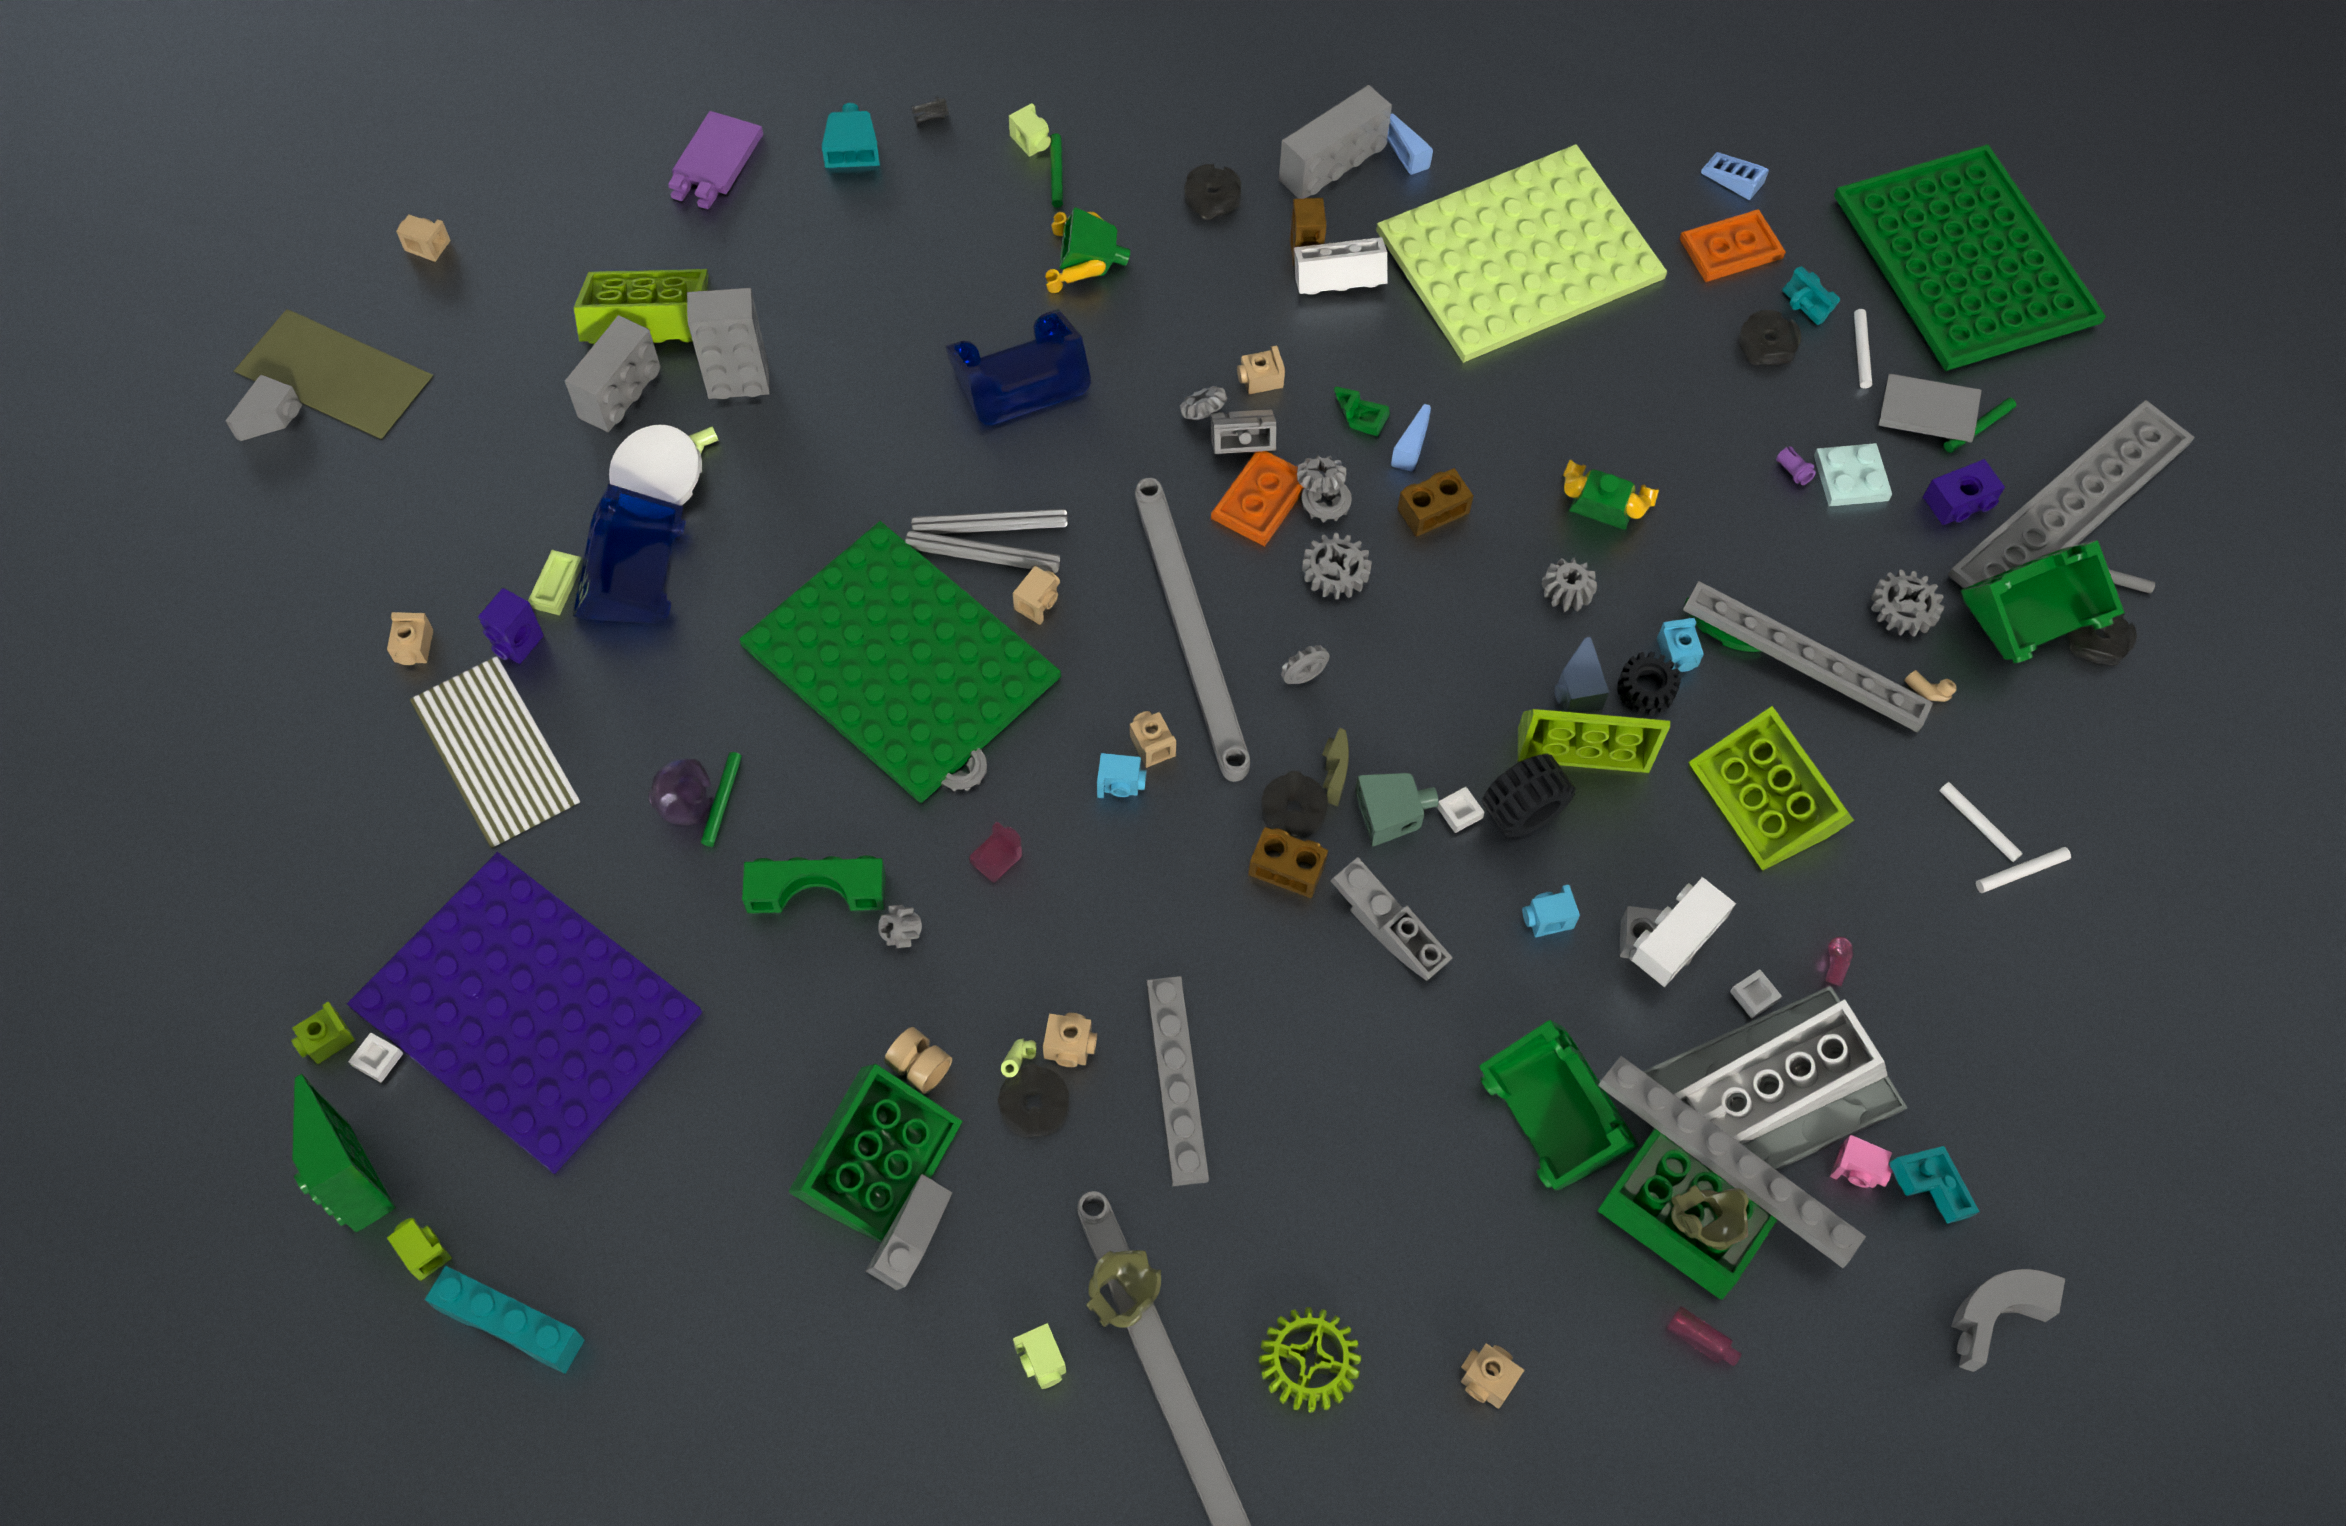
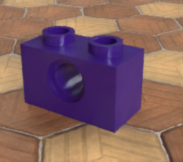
(1964, 492)
(510, 626)

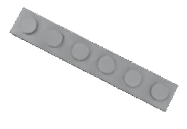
(1177, 1081)

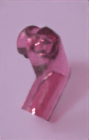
(1840, 956)

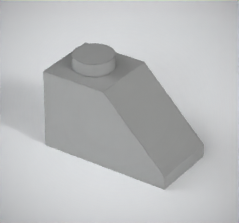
(264, 409)

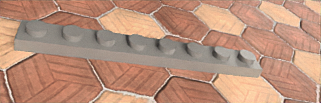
(1808, 656)
(1732, 1162)

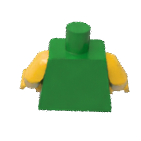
(1086, 248)
(1606, 496)

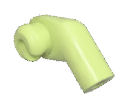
(704, 438)
(1014, 1058)

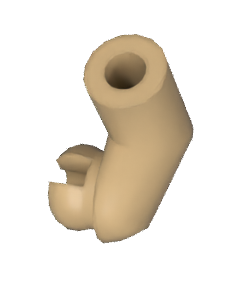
(1931, 691)

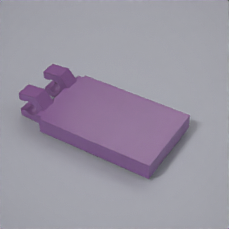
(714, 157)

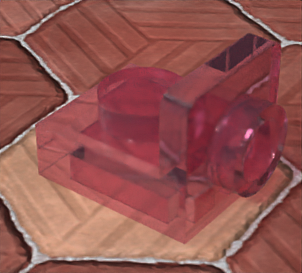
(997, 852)

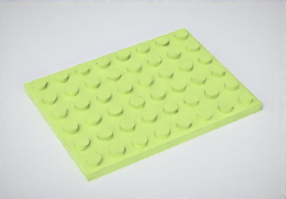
(1520, 252)

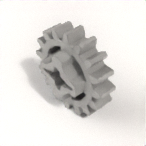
(1337, 564)
(1907, 603)

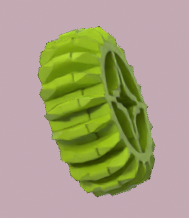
(1326, 1365)

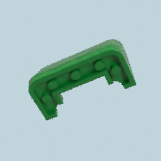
(2045, 599)
(1558, 1105)

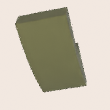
(1337, 763)

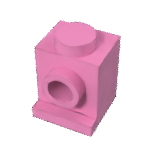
(1862, 1163)

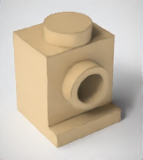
(423, 237)
(1262, 371)
(1036, 594)
(410, 638)
(1152, 747)

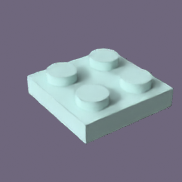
(1852, 474)

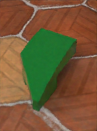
(1361, 414)

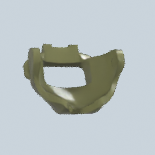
(1728, 1206)
(1136, 1278)

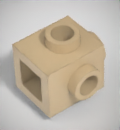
(1069, 1039)
(1501, 1367)

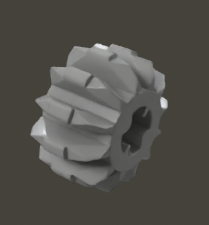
(1569, 584)

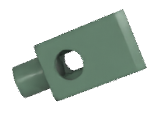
(1392, 805)

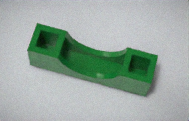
(772, 883)

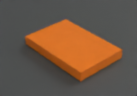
(1732, 245)
(1259, 497)

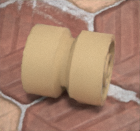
(922, 1064)

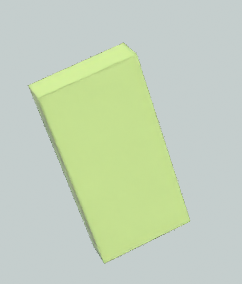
(555, 582)

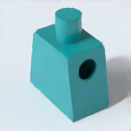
(850, 139)

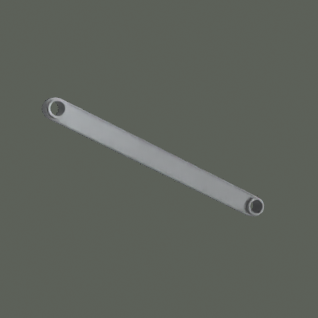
(1192, 630)
(1167, 1380)

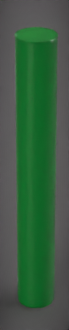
(1056, 170)
(1984, 422)
(721, 799)

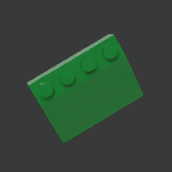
(874, 1152)
(334, 1162)
(1644, 1205)

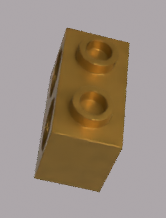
(1307, 223)
(1438, 506)
(1284, 869)

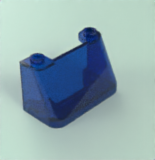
(1025, 375)
(627, 558)

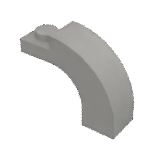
(2014, 1291)

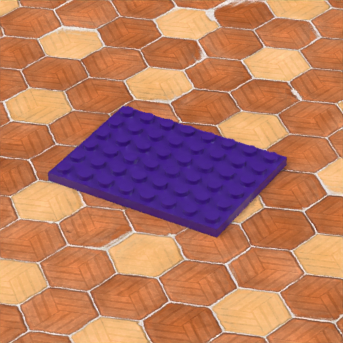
(525, 1011)

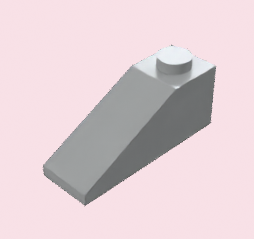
(909, 1234)

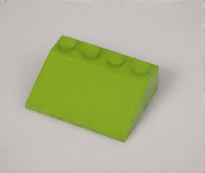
(645, 297)
(1591, 739)
(1770, 790)

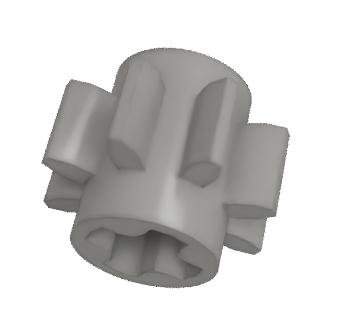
(900, 926)

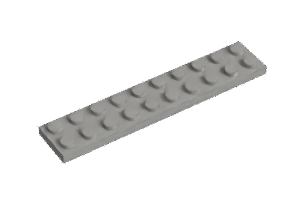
(2080, 495)

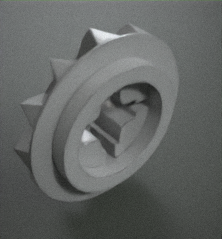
(1203, 403)
(1311, 479)
(1340, 503)
(1305, 665)
(977, 769)

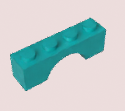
(505, 1318)

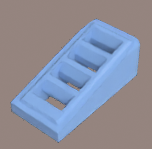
(1408, 146)
(1749, 177)
(1409, 446)

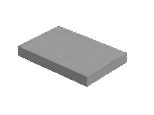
(1930, 407)

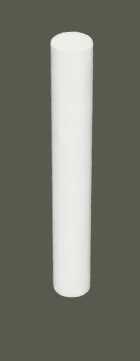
(1862, 344)
(1981, 822)
(2023, 869)

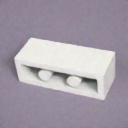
(1340, 265)
(1682, 930)

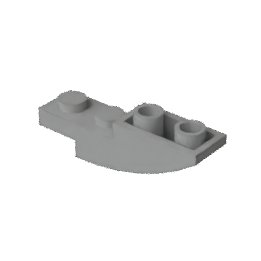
(1389, 922)

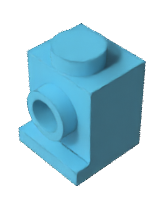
(1680, 644)
(1120, 775)
(1551, 912)

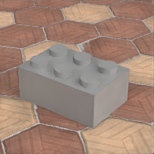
(613, 374)

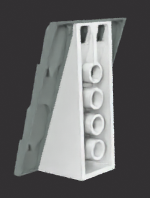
(1787, 1080)

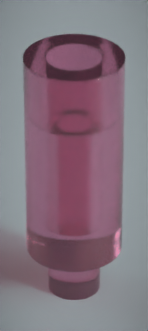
(1703, 1336)

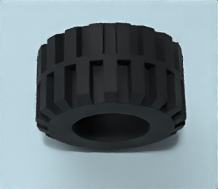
(1528, 795)

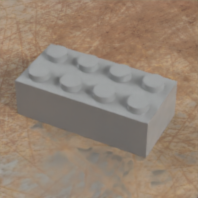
(1334, 142)
(728, 343)

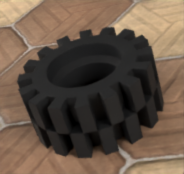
(1648, 699)

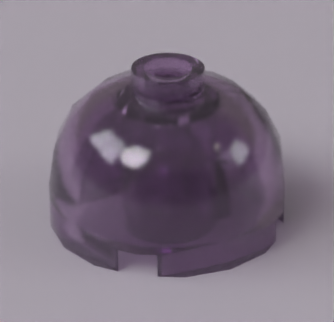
(680, 793)

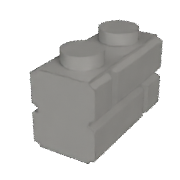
(1243, 431)

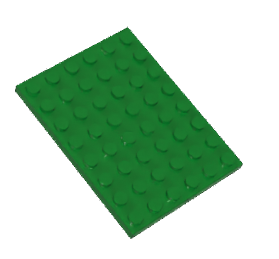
(1968, 257)
(900, 660)

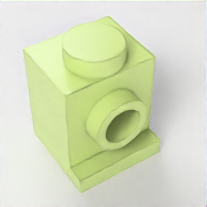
(1029, 130)
(1041, 1356)

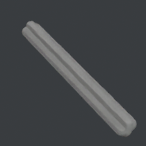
(990, 521)
(982, 551)

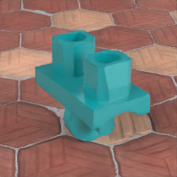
(1810, 296)

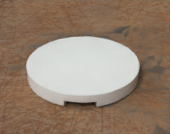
(657, 463)

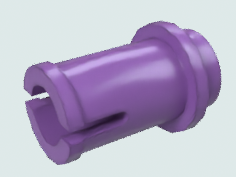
(1796, 466)

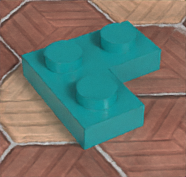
(1935, 1172)

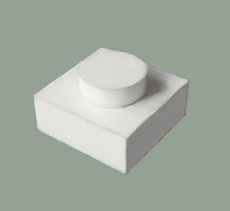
(1460, 809)
(1756, 994)
(375, 1057)

